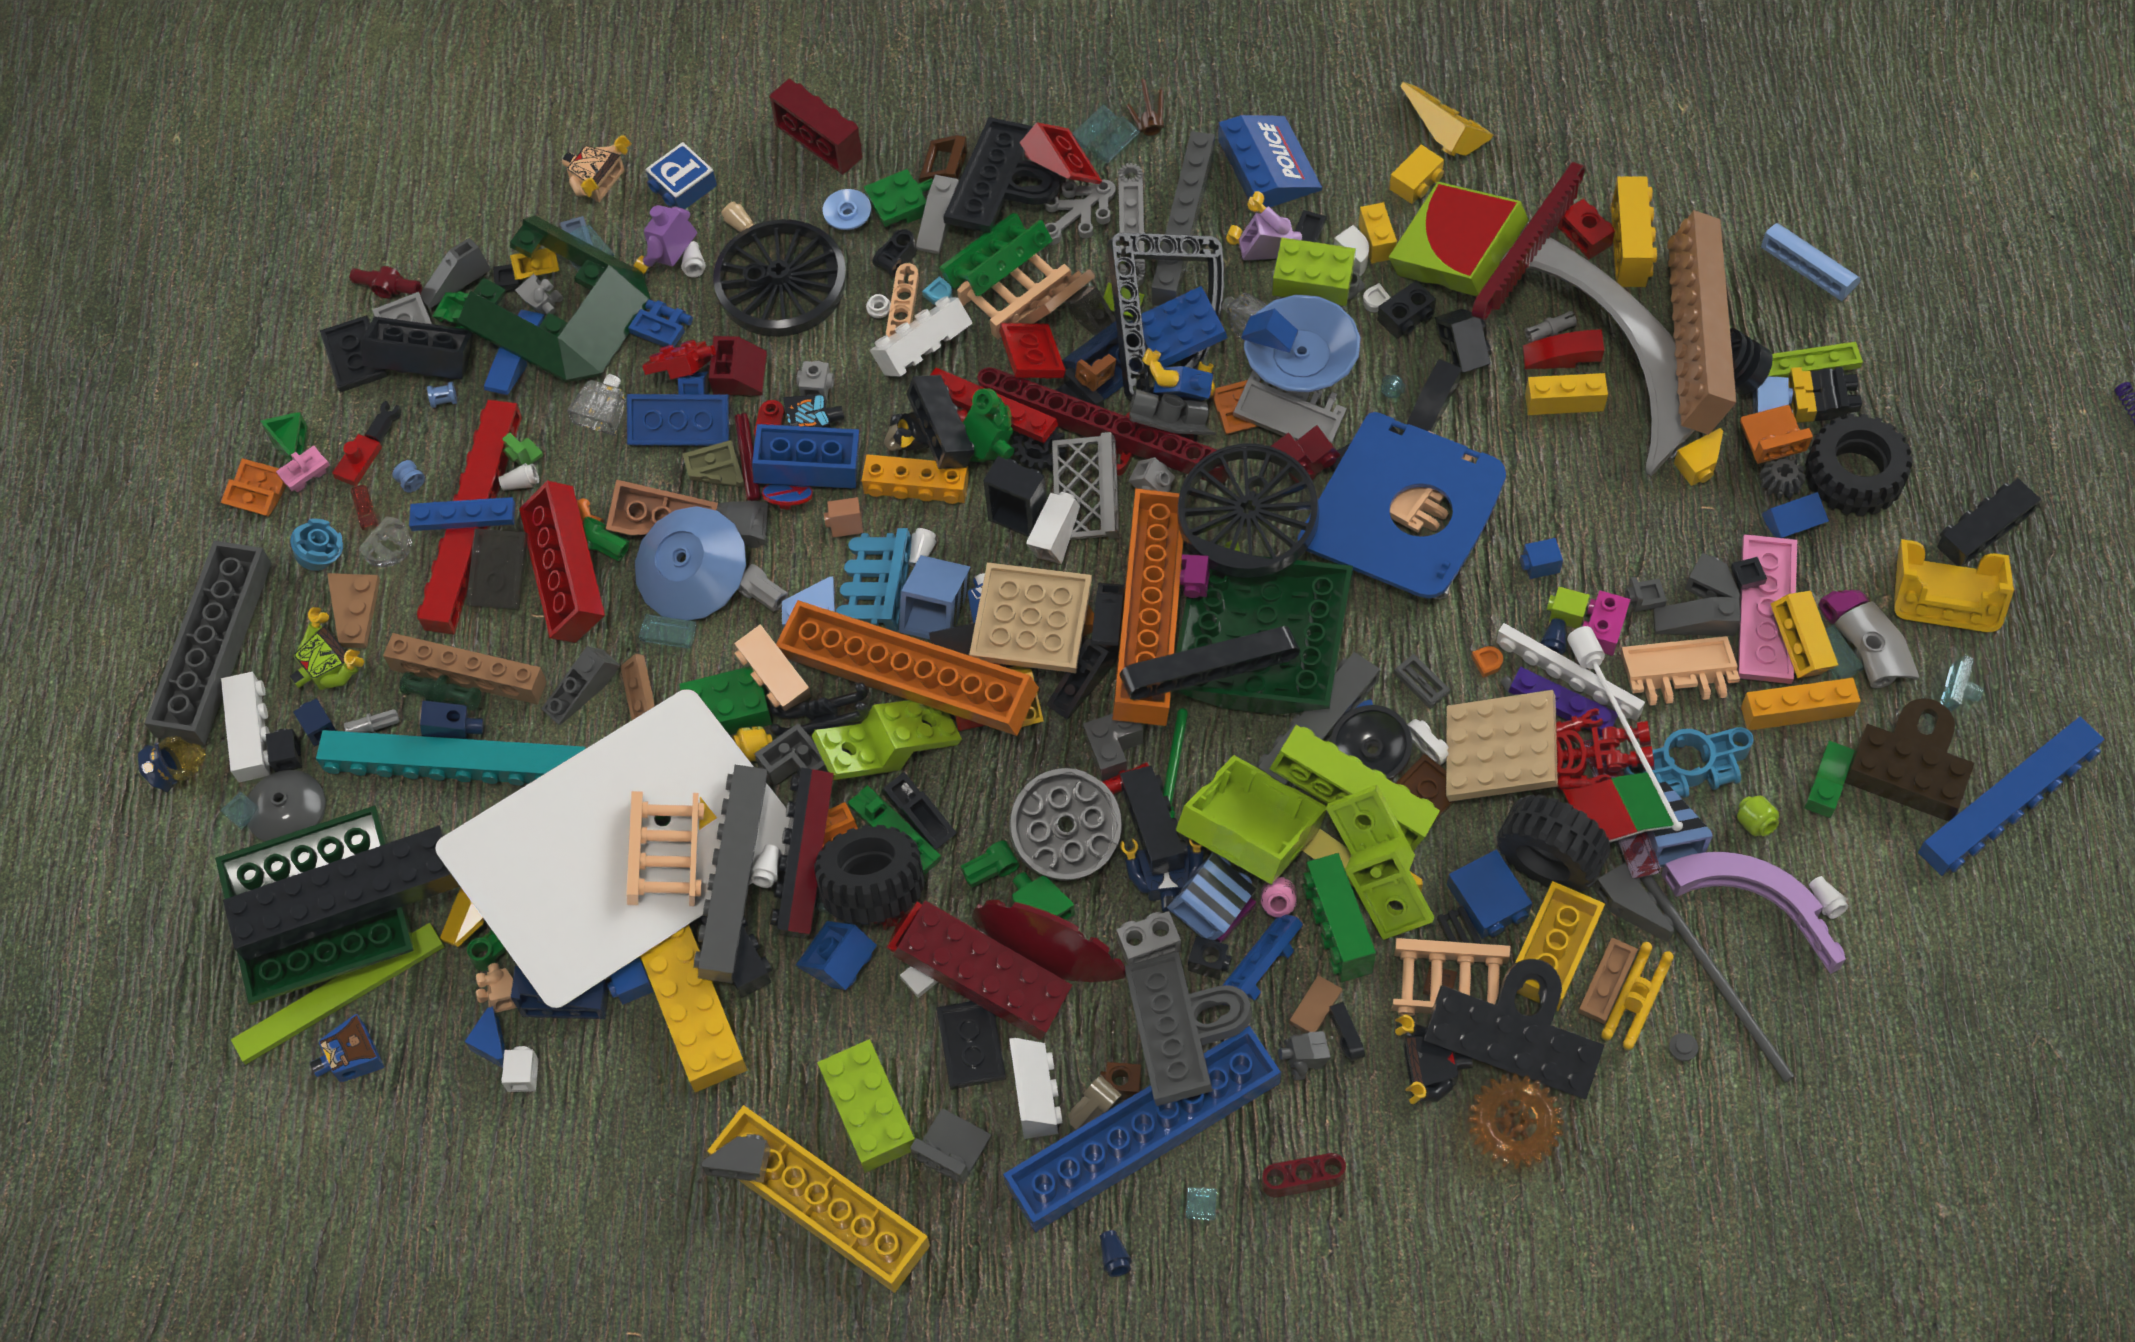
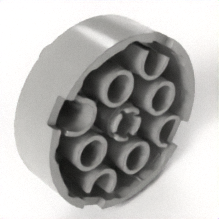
(1036, 829)

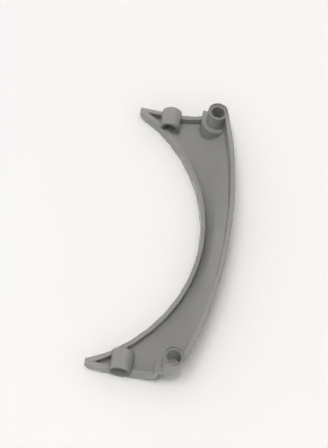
(1646, 334)

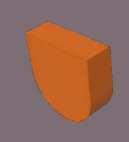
(1487, 660)

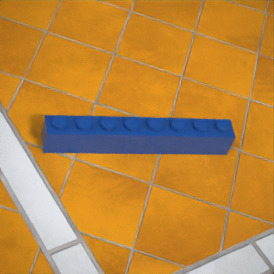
(2011, 796)

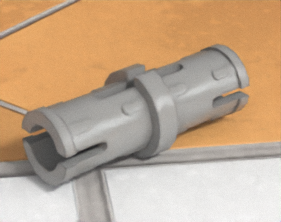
(1550, 327)

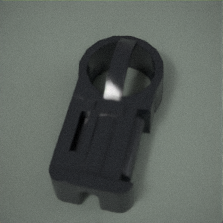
(1347, 1032)

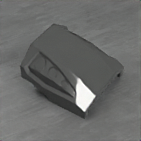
(749, 519)

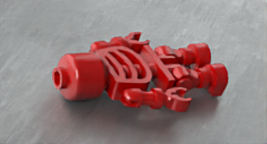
(1612, 737)

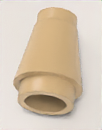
(736, 217)

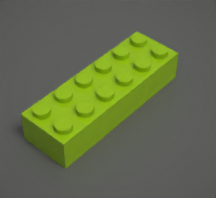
(1332, 775)

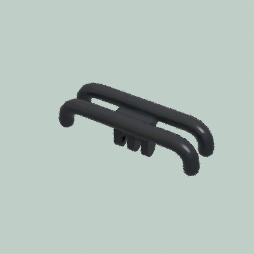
(824, 711)

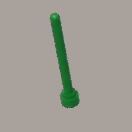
(1174, 757)

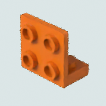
(1775, 434)

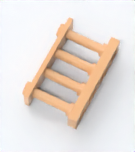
(1021, 305)
(640, 835)
(1438, 952)

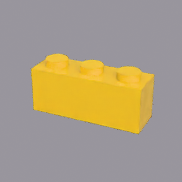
(1566, 394)
(1804, 634)

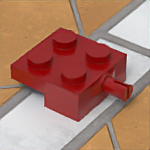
(680, 360)

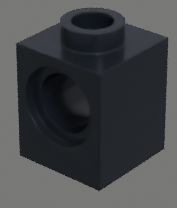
(284, 750)
(1203, 947)

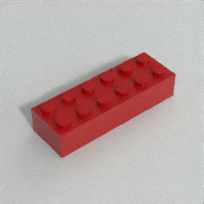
(561, 562)

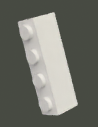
(246, 726)

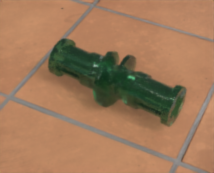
(440, 690)

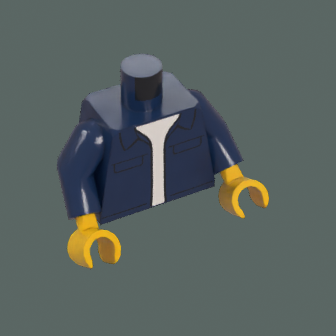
(1165, 885)

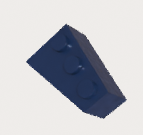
(588, 1005)

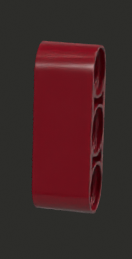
(1293, 1185)

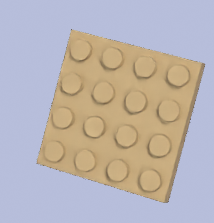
(1031, 617)
(1501, 746)

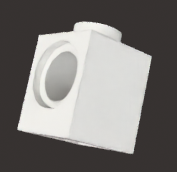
(520, 1070)

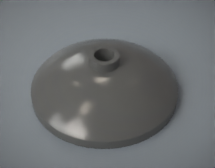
(301, 804)

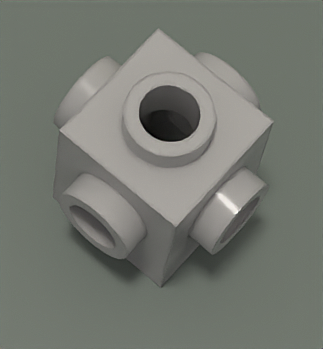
(815, 379)
(1151, 475)

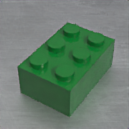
(733, 699)

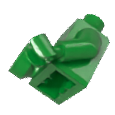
(989, 426)

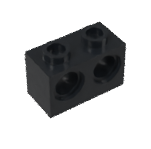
(1404, 306)

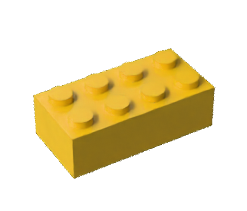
(1633, 231)
(1560, 935)

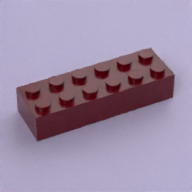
(982, 970)

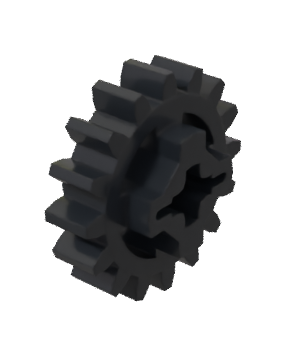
(1035, 453)

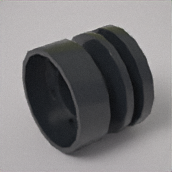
(1750, 362)

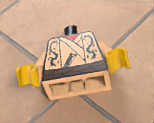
(596, 168)

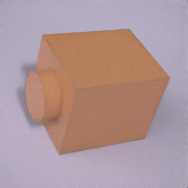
(844, 517)

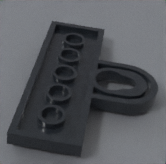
(990, 178)
(1513, 1040)

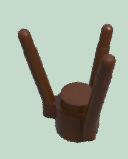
(1150, 122)

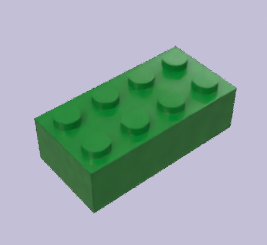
(1338, 917)

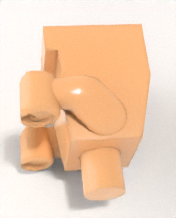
(499, 988)

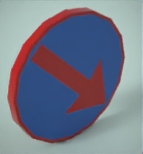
(787, 495)

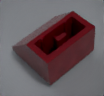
(737, 367)

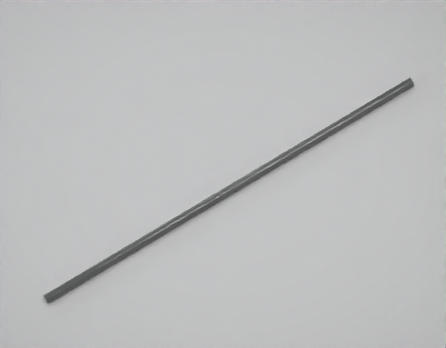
(1706, 962)

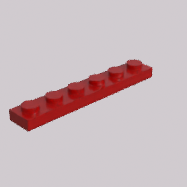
(1023, 418)

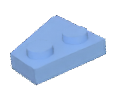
(819, 594)

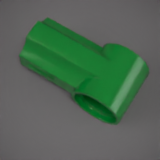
(603, 540)
(996, 861)
(487, 943)

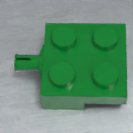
(898, 197)

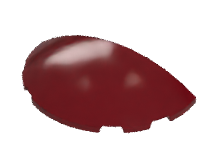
(1048, 941)

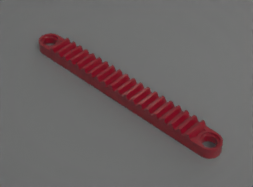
(1529, 242)

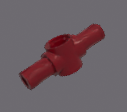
(385, 282)

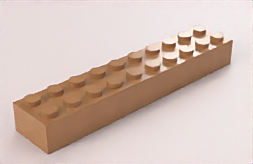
(1701, 323)

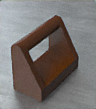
(956, 146)

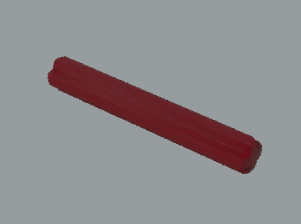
(746, 456)

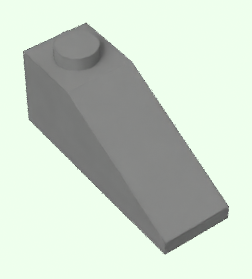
(932, 228)

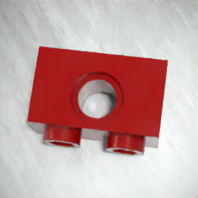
(1587, 229)

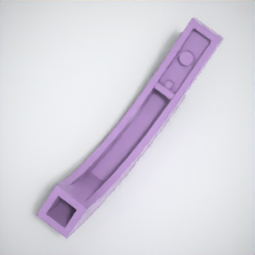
(1765, 880)

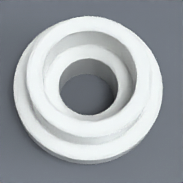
(878, 301)

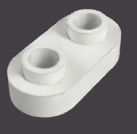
(1427, 742)

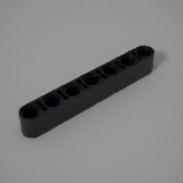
(1209, 663)

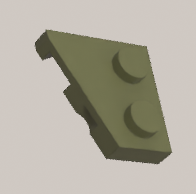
(714, 465)

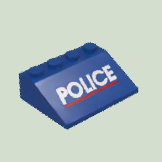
(1267, 158)

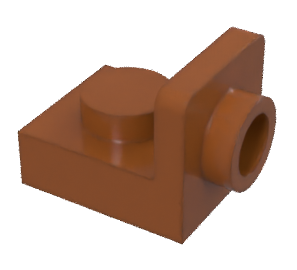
(1097, 374)

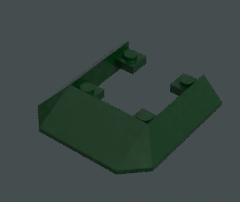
(560, 347)

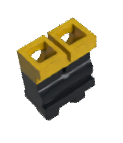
(1823, 394)

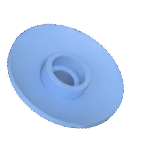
(844, 202)

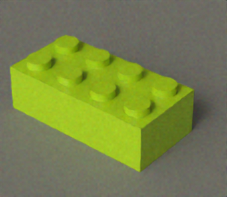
(867, 1105)

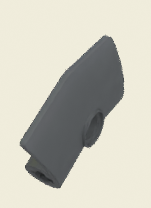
(1170, 414)

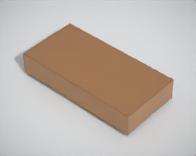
(1315, 1005)

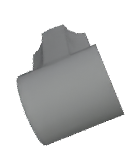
(757, 585)

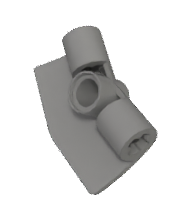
(1877, 644)

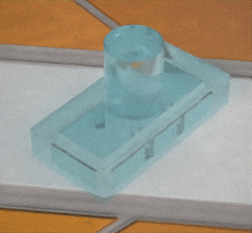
(1958, 686)

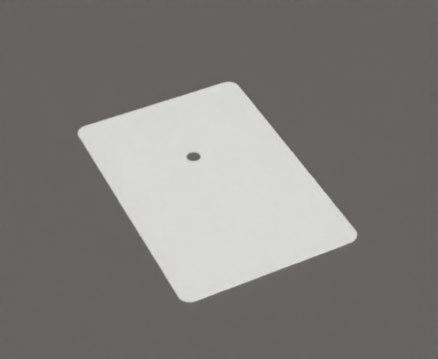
(555, 854)

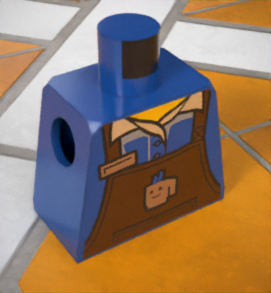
(347, 1052)

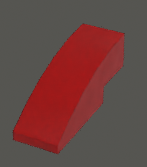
(1564, 350)

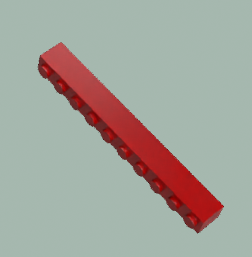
(451, 570)

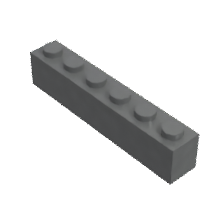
(1351, 685)

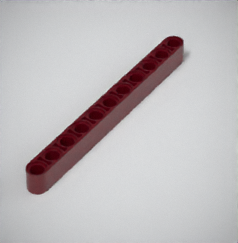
(1099, 420)

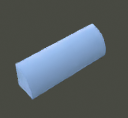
(1809, 262)

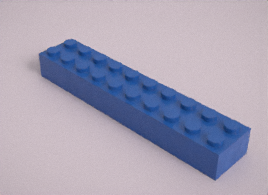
(1137, 1133)

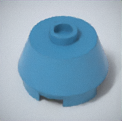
(316, 544)

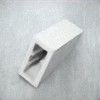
(1054, 527)

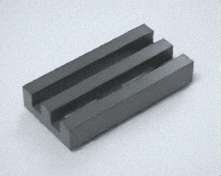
(1415, 688)

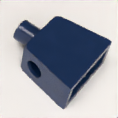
(448, 721)

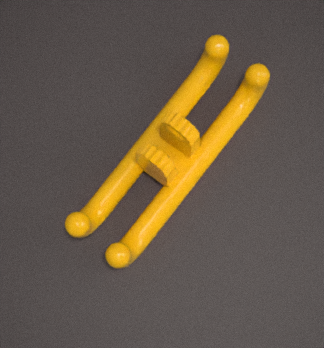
(1637, 996)

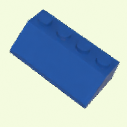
(805, 456)

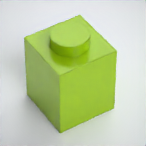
(1568, 606)

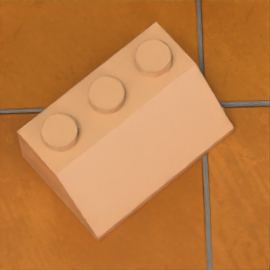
(771, 669)

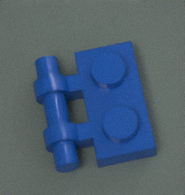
(657, 329)

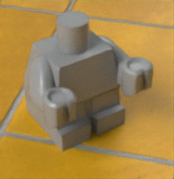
(536, 297)

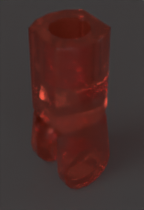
(363, 506)

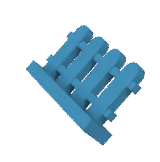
(890, 591)

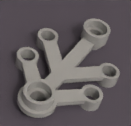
(1081, 208)

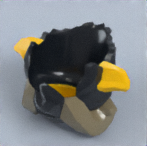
(905, 433)

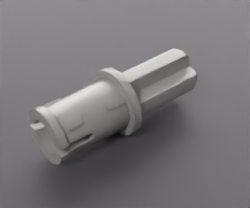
(372, 723)

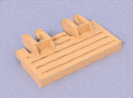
(1410, 506)
(1683, 662)

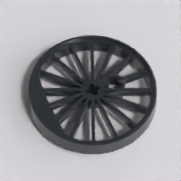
(781, 277)
(1228, 560)

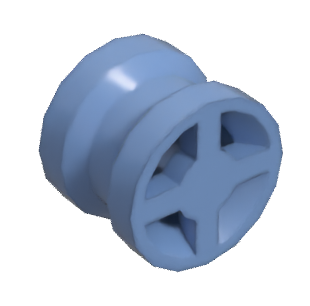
(408, 476)

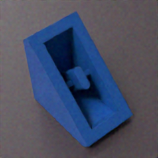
(1270, 330)
(487, 1038)

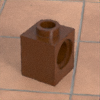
(1131, 1072)

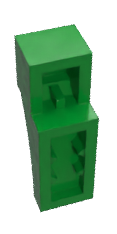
(1829, 779)

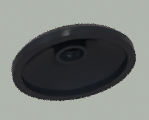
(1375, 727)

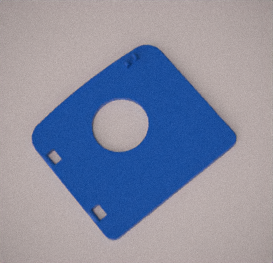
(1378, 467)

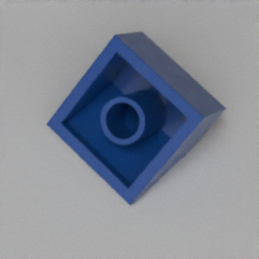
(837, 954)

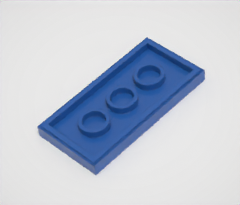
(677, 419)

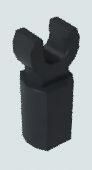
(383, 422)

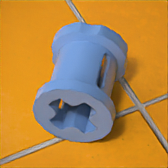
(442, 394)

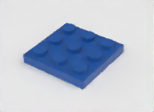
(1182, 327)

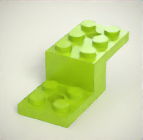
(884, 739)
(1380, 862)

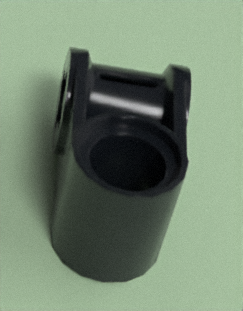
(894, 254)

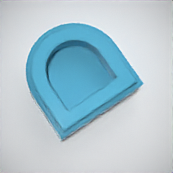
(936, 290)

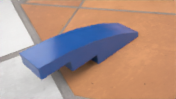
(506, 366)

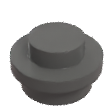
(1683, 1047)

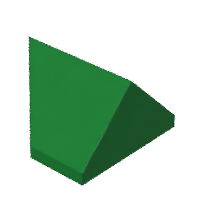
(287, 433)

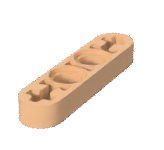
(898, 305)

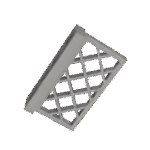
(1107, 483)

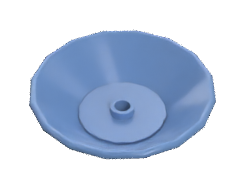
(1324, 335)
(707, 575)

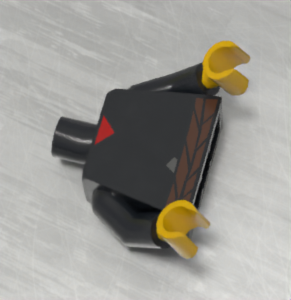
(1429, 1067)

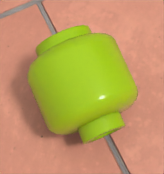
(1758, 816)

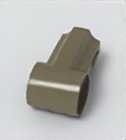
(1097, 1100)

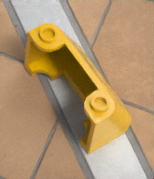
(1952, 593)

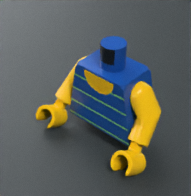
(1181, 380)

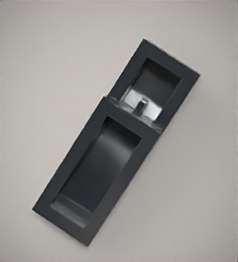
(1435, 396)
(918, 811)

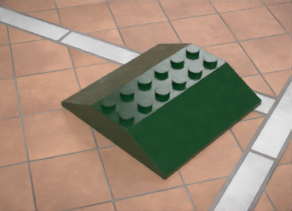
(1304, 598)
(329, 953)

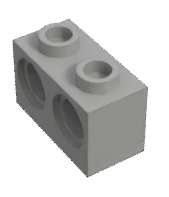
(1151, 944)

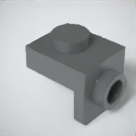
(1645, 594)

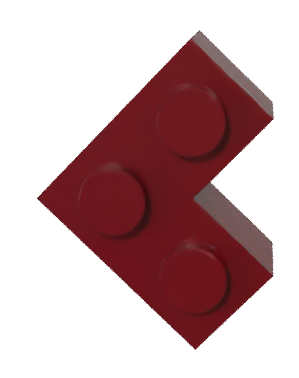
(1311, 450)

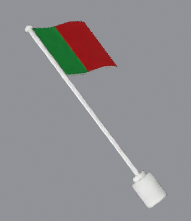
(1626, 802)

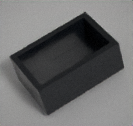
(1014, 495)

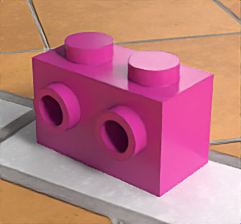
(1607, 619)

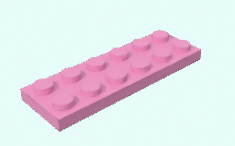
(1761, 644)

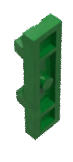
(869, 803)

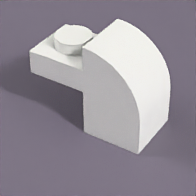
(1355, 239)

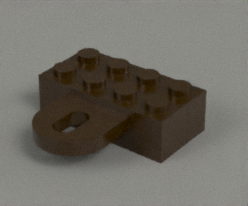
(1913, 765)

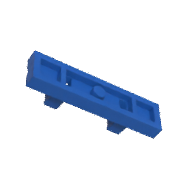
(1262, 955)

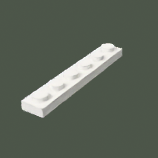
(1567, 670)

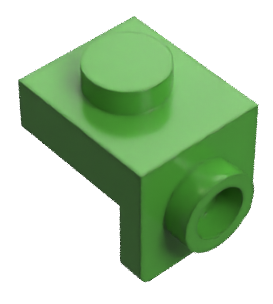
(522, 451)

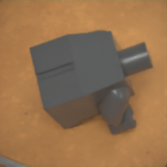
(1305, 1052)

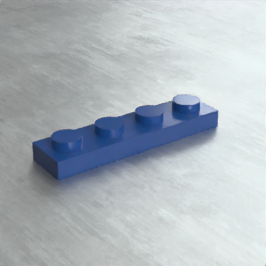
(462, 514)

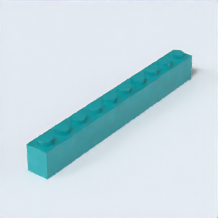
(439, 757)

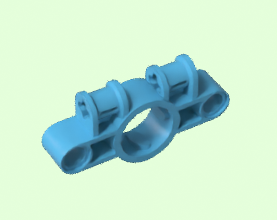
(1716, 750)

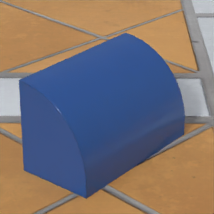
(1795, 516)

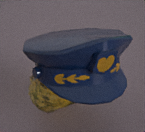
(170, 761)

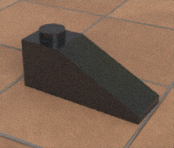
(1075, 687)

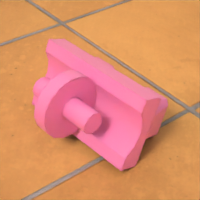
(303, 468)

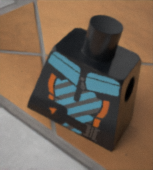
(811, 411)

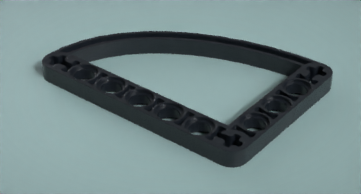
(1128, 255)

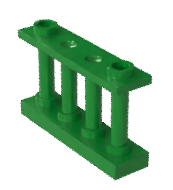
(995, 254)

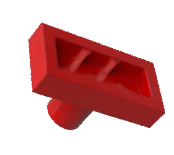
(356, 460)

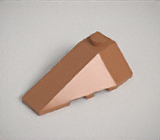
(639, 507)

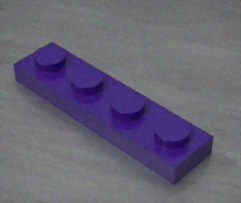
(1567, 702)

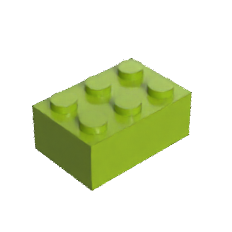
(1313, 270)

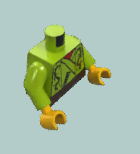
(323, 657)

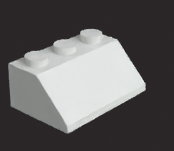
(1035, 1088)

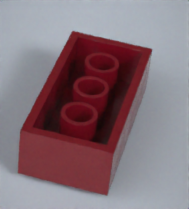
(816, 126)

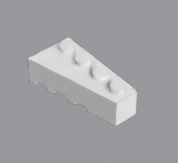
(920, 336)

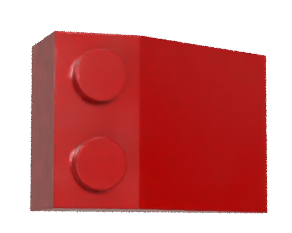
(1059, 152)

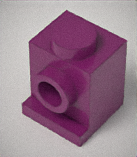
(1195, 575)

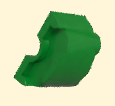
(451, 307)

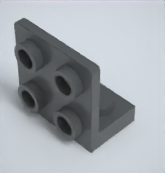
(951, 1146)

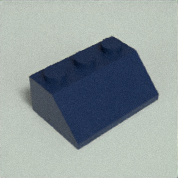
(1097, 348)

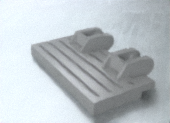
(1287, 411)

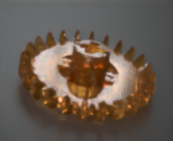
(1501, 1144)

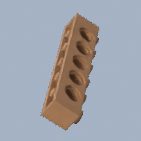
(466, 668)

